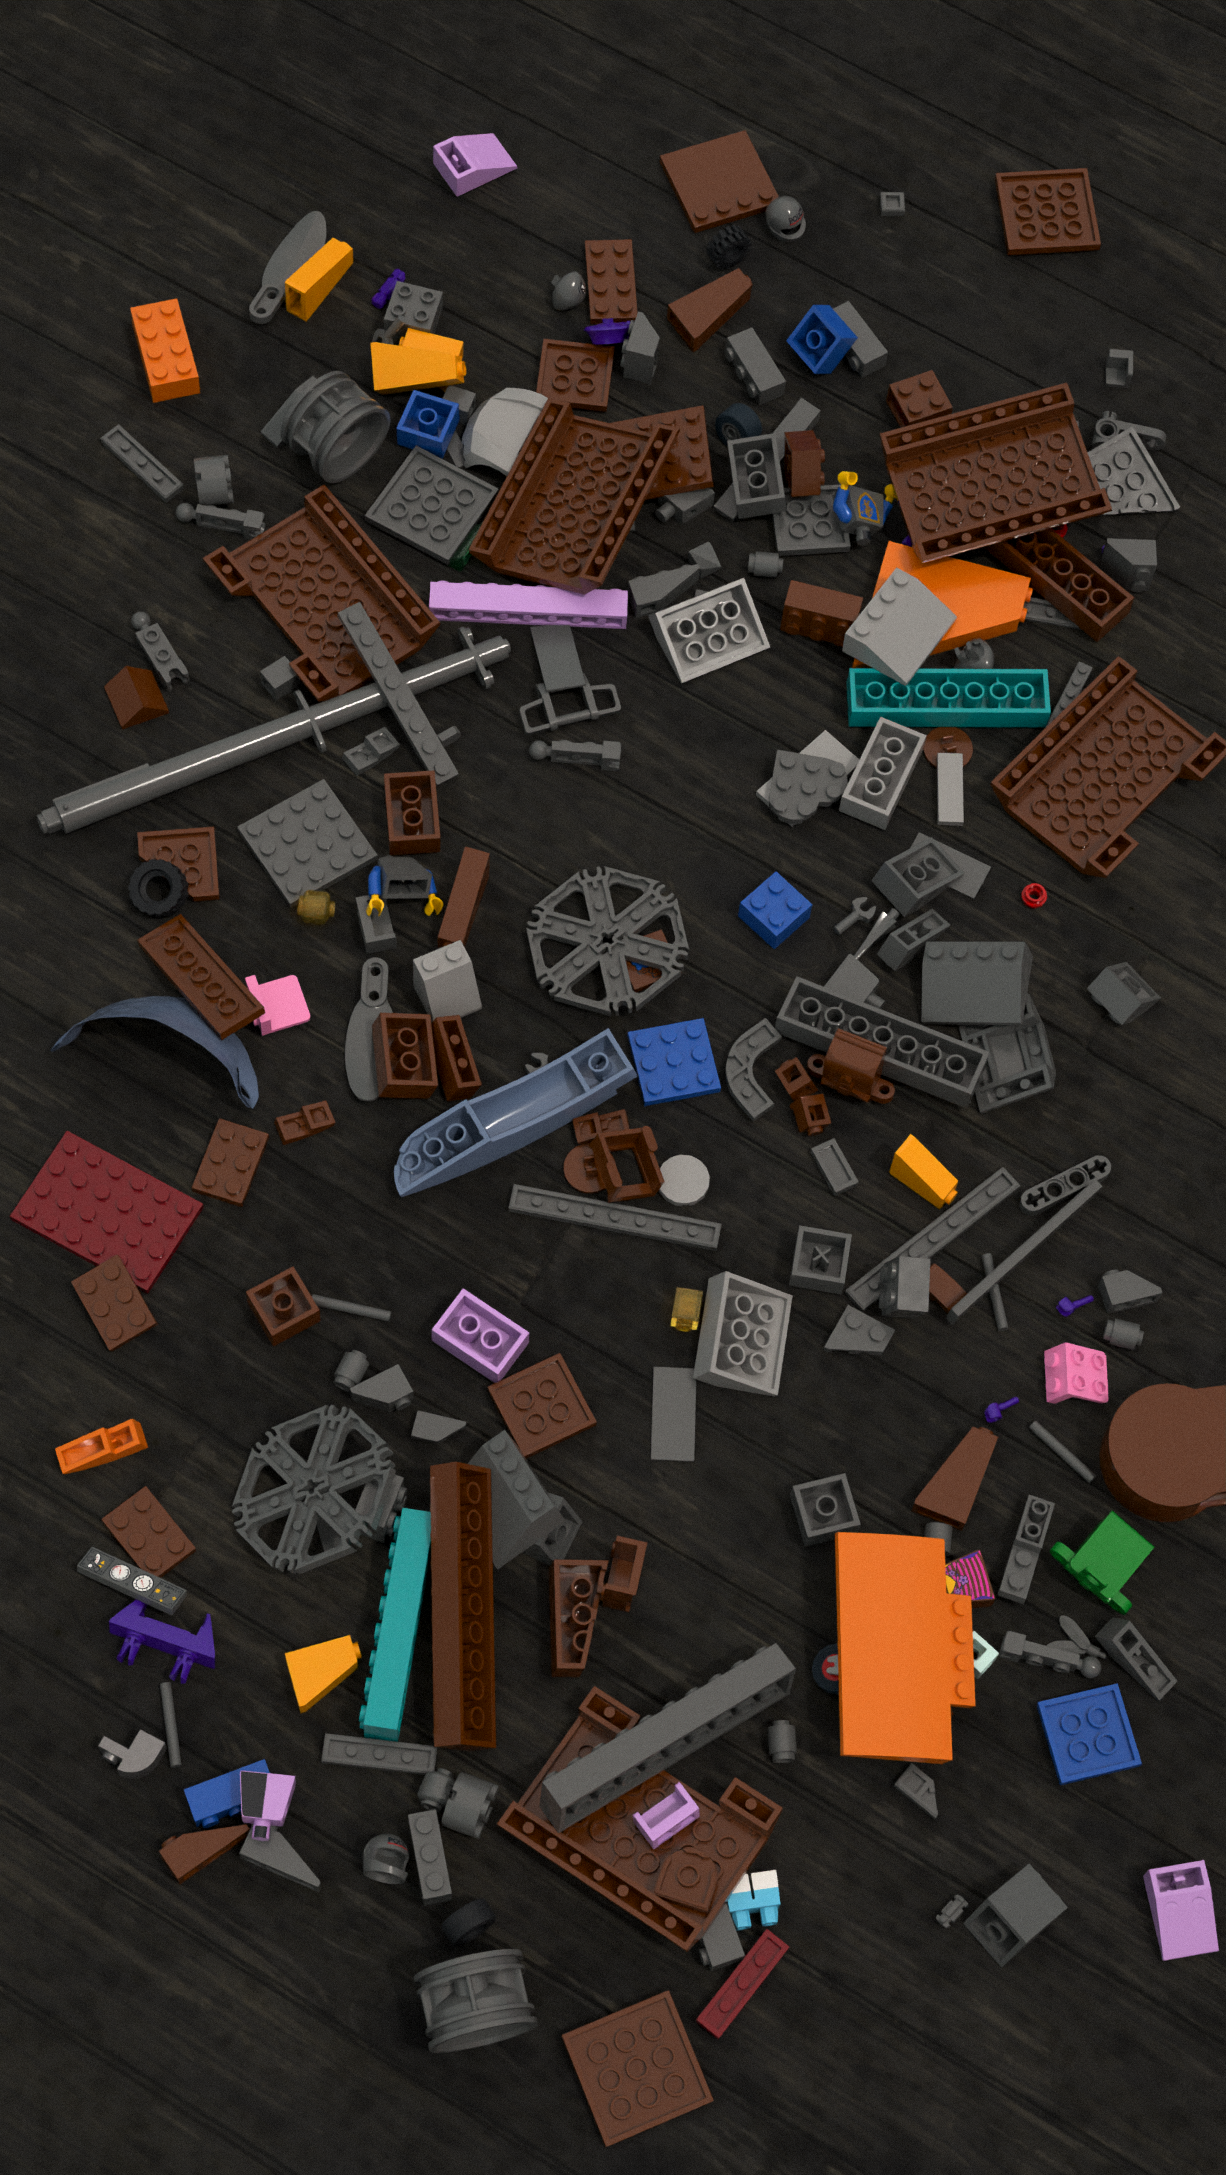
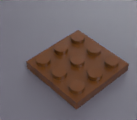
(576, 373)
(541, 1406)

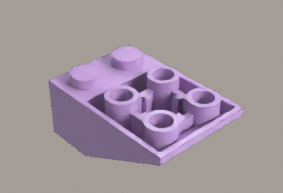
(471, 161)
(1182, 1909)

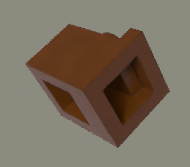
(795, 1079)
(811, 1114)

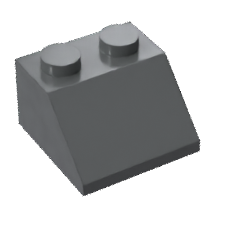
(1130, 562)
(1123, 993)

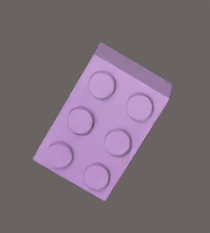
(480, 1336)

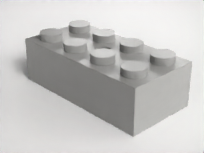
(882, 773)

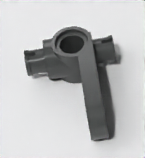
(1112, 427)

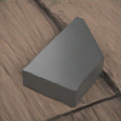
(435, 1428)
(919, 1789)

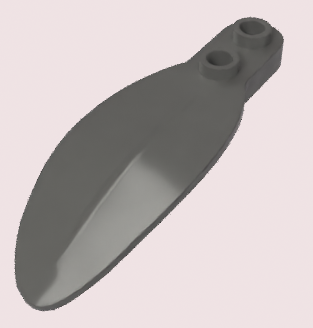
(295, 250)
(359, 1038)

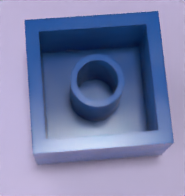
(822, 339)
(428, 423)
(775, 910)

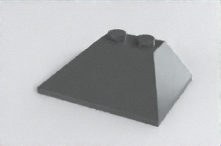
(1017, 1061)

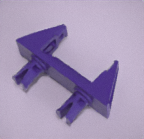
(164, 1637)

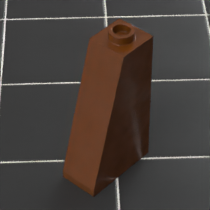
(709, 308)
(465, 897)
(956, 1484)

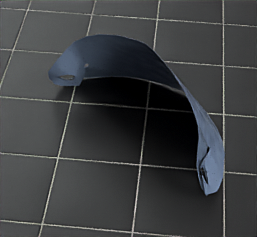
(184, 1018)

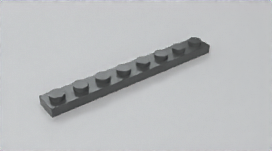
(397, 693)

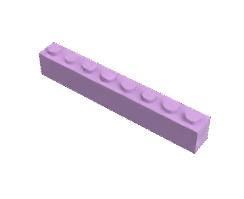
(527, 605)

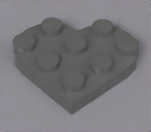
(804, 784)

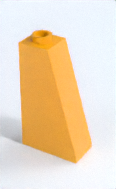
(317, 278)
(410, 369)

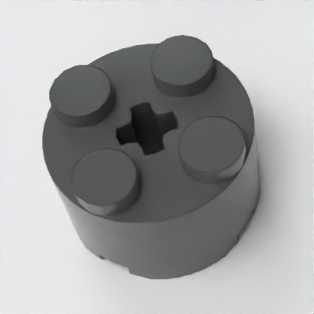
(213, 480)
(469, 1805)

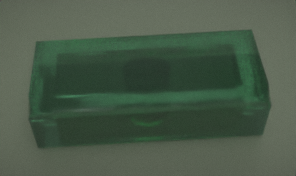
(463, 555)

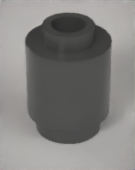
(765, 564)
(1123, 1334)
(350, 1370)
(782, 1741)

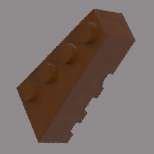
(574, 1602)

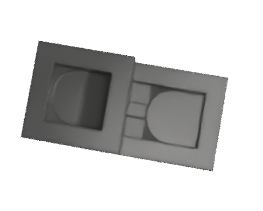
(374, 750)

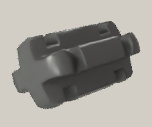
(952, 1911)

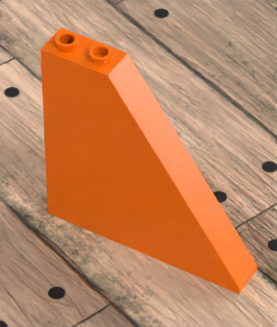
(981, 597)

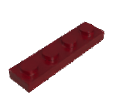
(742, 1984)

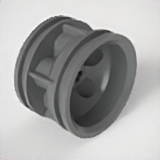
(335, 426)
(475, 2000)

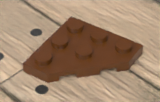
(191, 851)

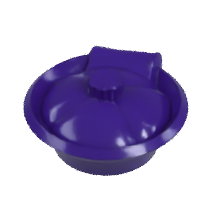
(608, 332)

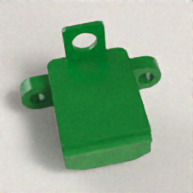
(1106, 1560)

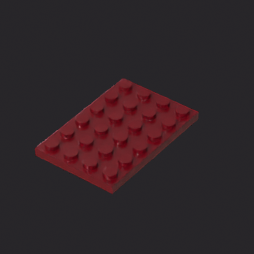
(106, 1209)

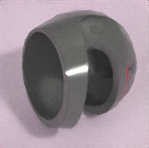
(785, 214)
(385, 1859)

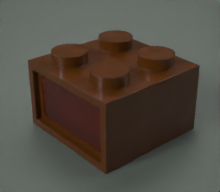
(918, 399)

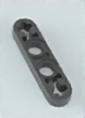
(1067, 1188)

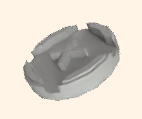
(684, 1180)

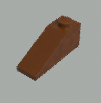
(198, 1849)

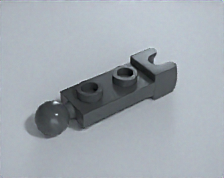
(231, 520)
(159, 650)
(579, 753)
(1015, 1647)

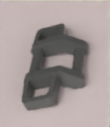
(554, 722)

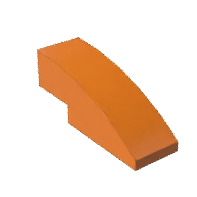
(101, 1447)

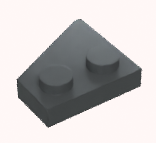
(859, 1334)

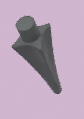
(882, 927)

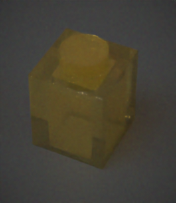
(686, 1309)

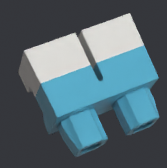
(765, 1899)

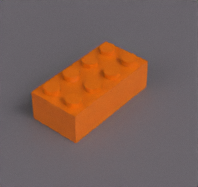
(165, 350)

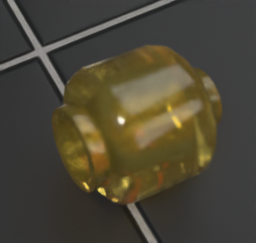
(315, 907)

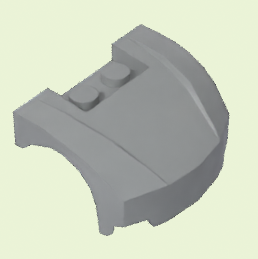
(501, 428)

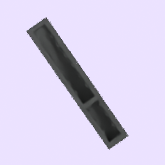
(800, 418)

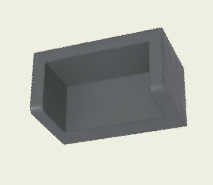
(376, 930)

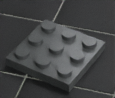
(809, 525)

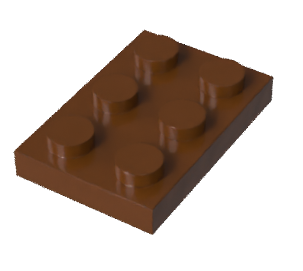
(230, 1162)
(114, 1303)
(148, 1534)

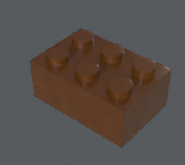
(819, 612)
(412, 812)
(404, 1055)

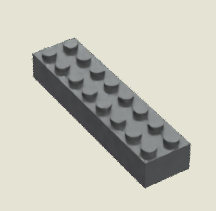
(913, 1051)

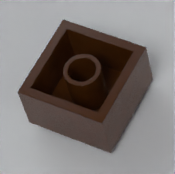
(803, 463)
(283, 1306)

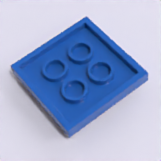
(674, 1062)
(1088, 1734)

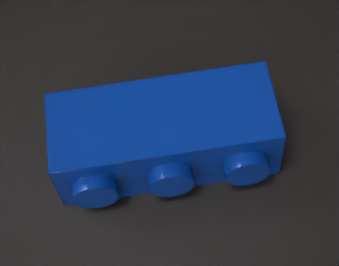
(219, 1796)

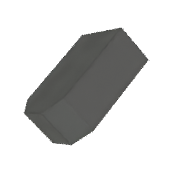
(449, 736)

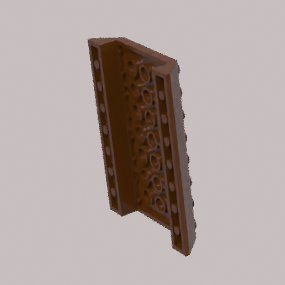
(992, 473)
(570, 499)

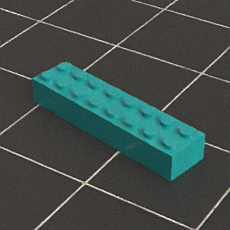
(950, 698)
(399, 1626)

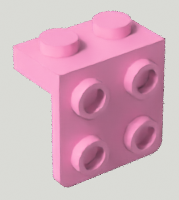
(282, 1003)
(1075, 1373)

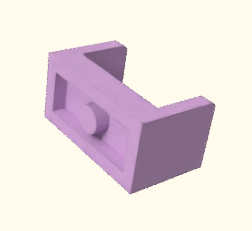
(667, 1817)

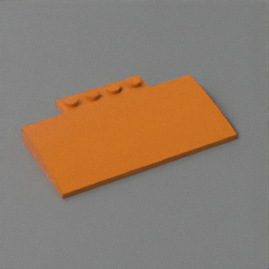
(899, 1648)

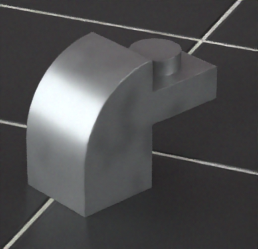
(137, 1760)

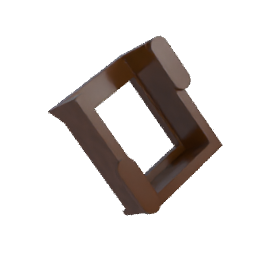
(643, 1146)
(624, 1573)

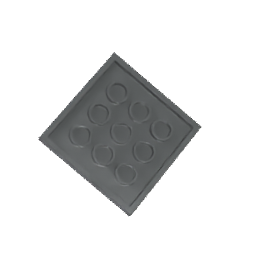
(431, 504)
(307, 842)

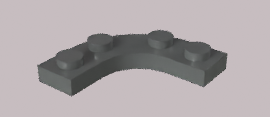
(740, 1072)

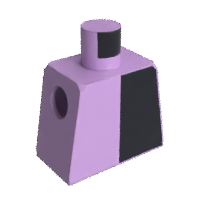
(265, 1800)

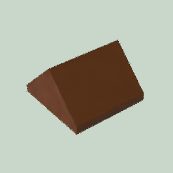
(135, 696)

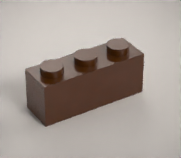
(454, 1058)

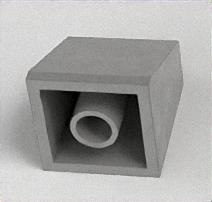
(446, 982)

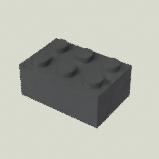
(756, 476)

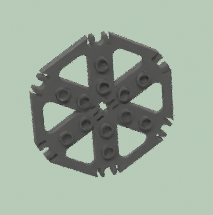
(603, 923)
(306, 1507)

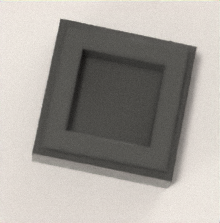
(892, 203)

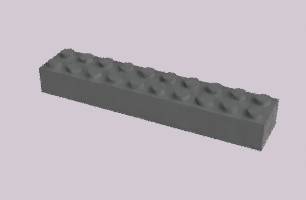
(666, 1737)

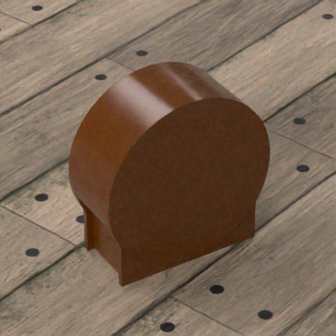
(1167, 1452)

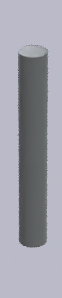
(995, 1295)
(352, 1308)
(1062, 1451)
(170, 1724)

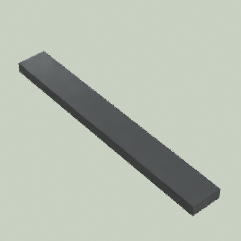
(614, 1217)
(939, 1233)
(1023, 1252)

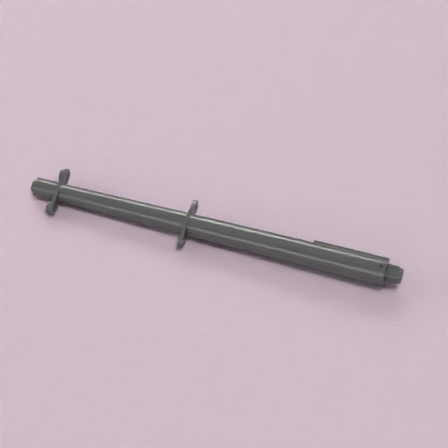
(150, 782)

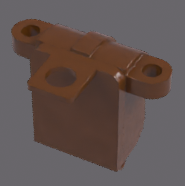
(853, 1068)

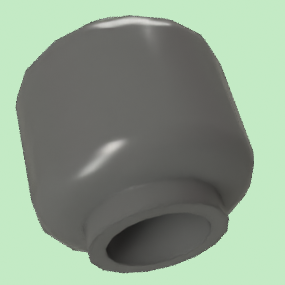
(436, 1789)

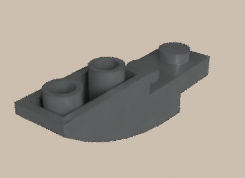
(1026, 1549)

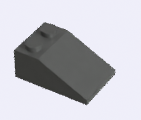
(916, 876)

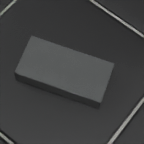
(834, 1167)

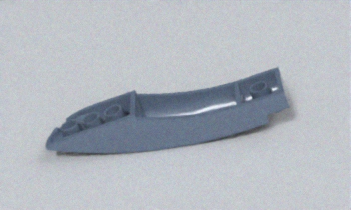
(512, 1115)

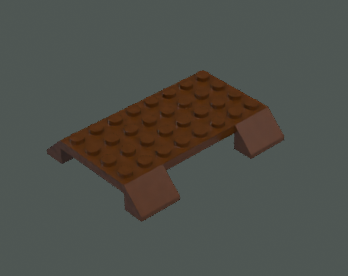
(309, 573)
(1102, 770)
(614, 1855)

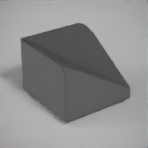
(706, 558)

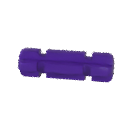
(387, 289)

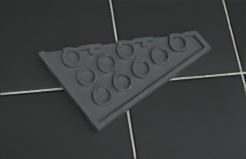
(1130, 476)

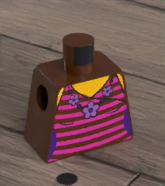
(969, 1577)

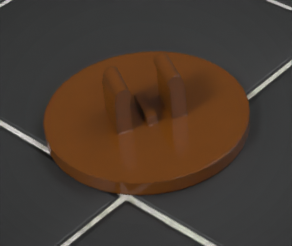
(947, 741)
(582, 1170)

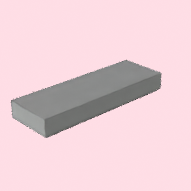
(950, 789)

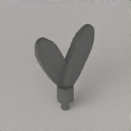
(1079, 1642)

